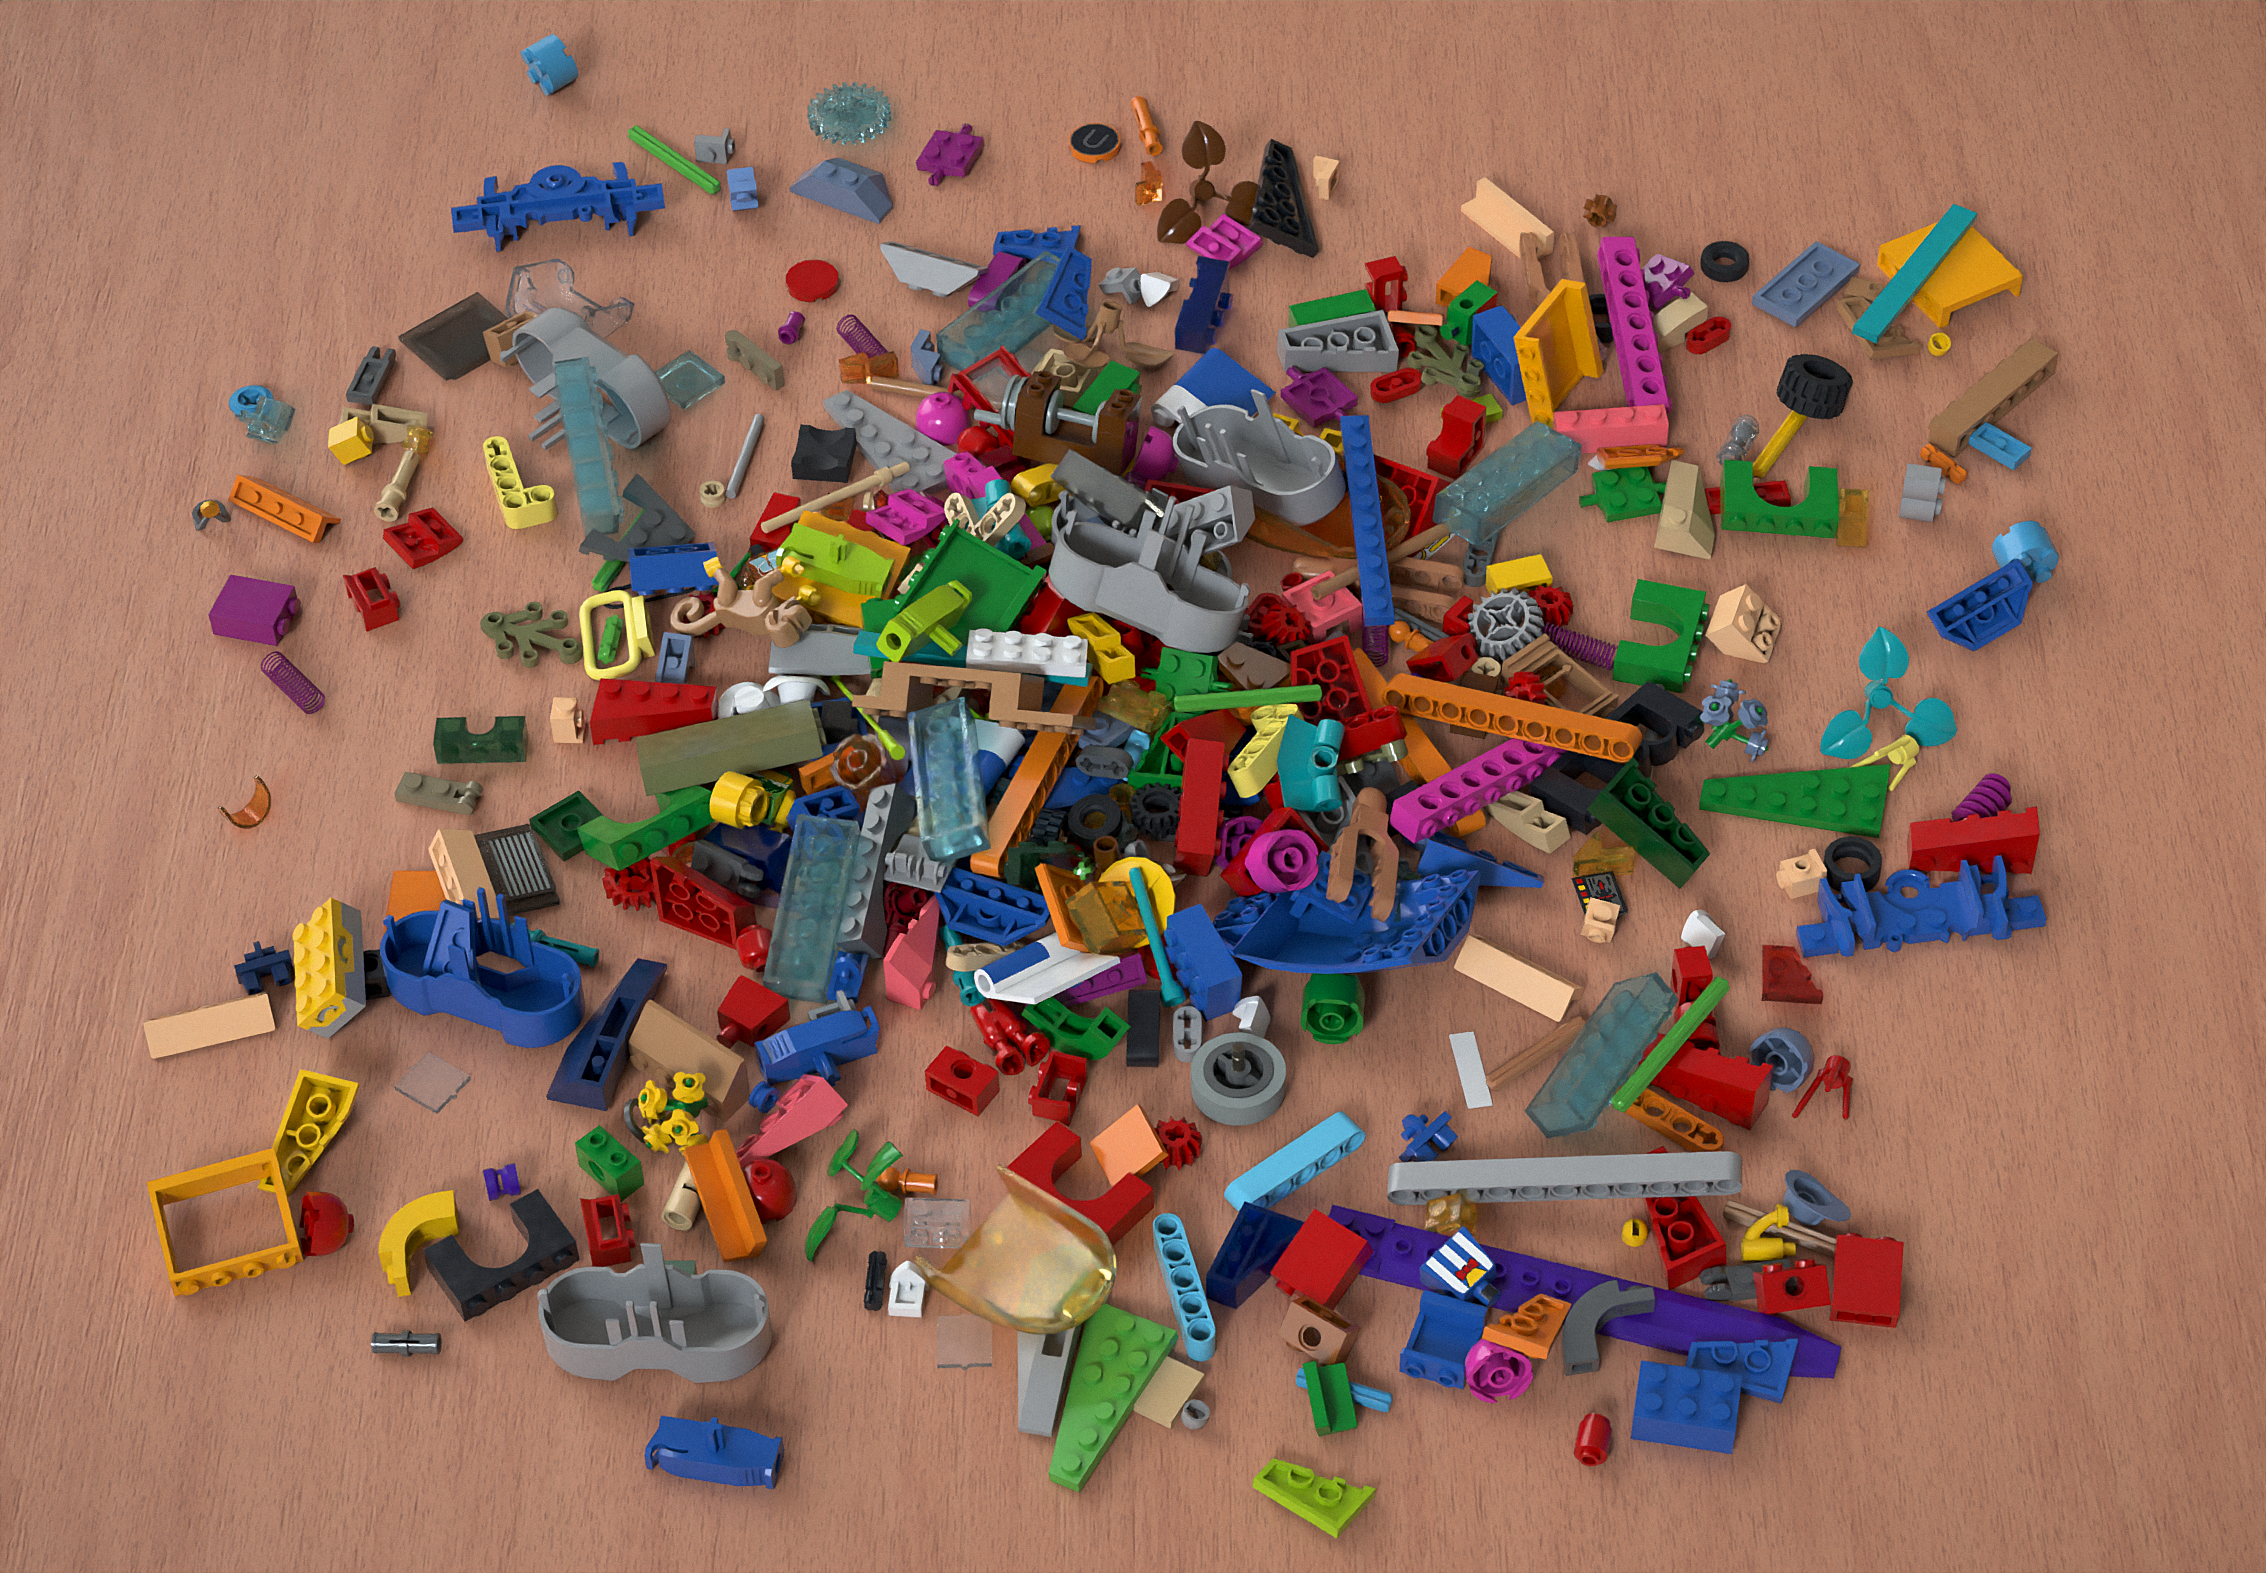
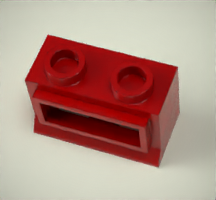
(1380, 273)
(378, 612)
(1058, 1066)
(609, 1251)

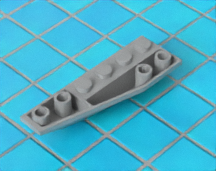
(1220, 515)
(820, 652)
(1042, 1377)

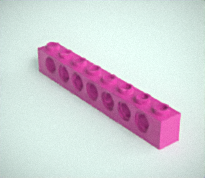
(1632, 323)
(1470, 787)

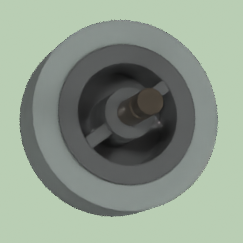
(1238, 1079)

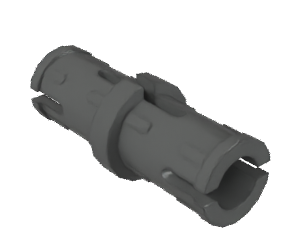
(404, 1341)

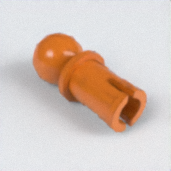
(1413, 640)
(909, 1181)

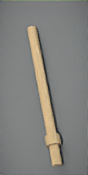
(881, 477)

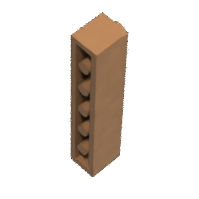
(1993, 396)

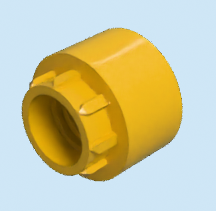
(738, 800)

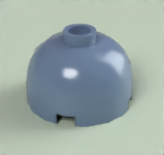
(1788, 1053)

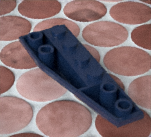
(601, 1048)

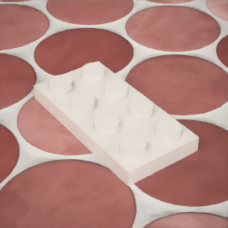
(1027, 653)

